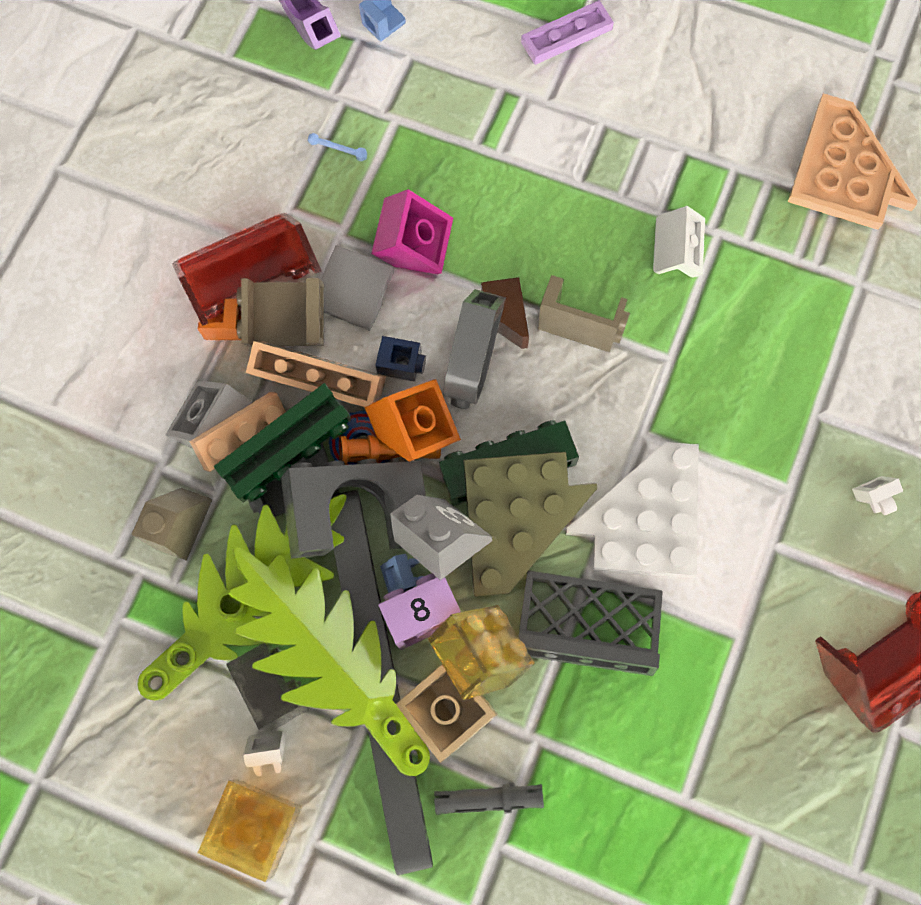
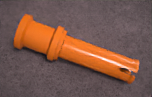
(371, 448)

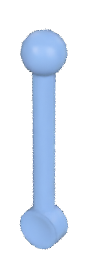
(360, 153)

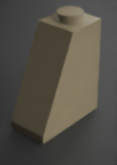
(172, 522)

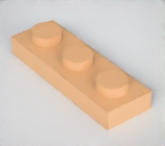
(236, 430)

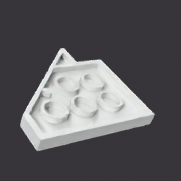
(648, 517)

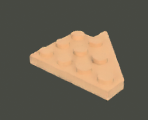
(847, 168)

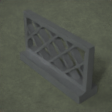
(592, 652)

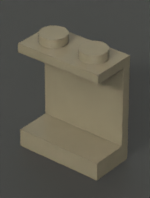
(281, 312)
(578, 324)

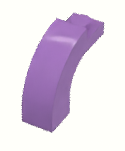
(311, 21)

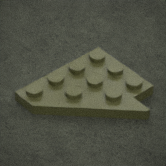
(523, 508)

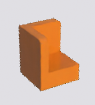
(223, 326)

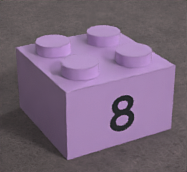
(418, 611)

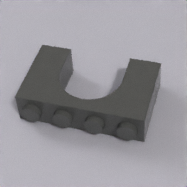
(310, 489)

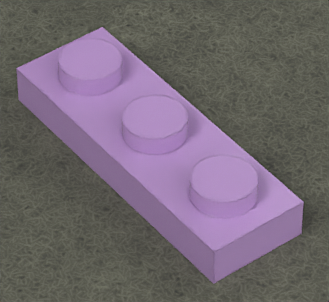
(567, 32)

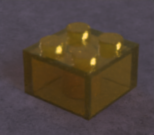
(480, 651)
(250, 830)

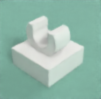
(879, 493)
(263, 750)

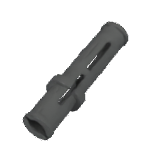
(489, 799)

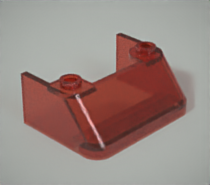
(256, 253)
(885, 677)

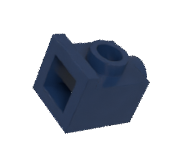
(394, 350)

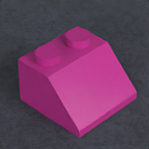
(412, 233)

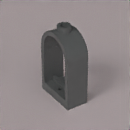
(473, 347)

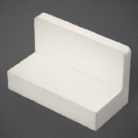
(679, 242)

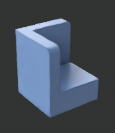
(380, 17)

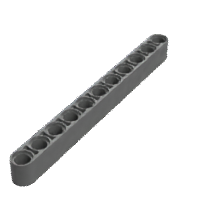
(398, 791)

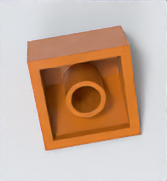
(414, 421)

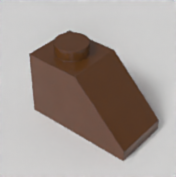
(513, 319)

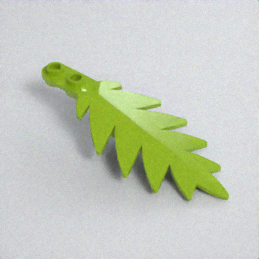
(219, 612)
(325, 651)

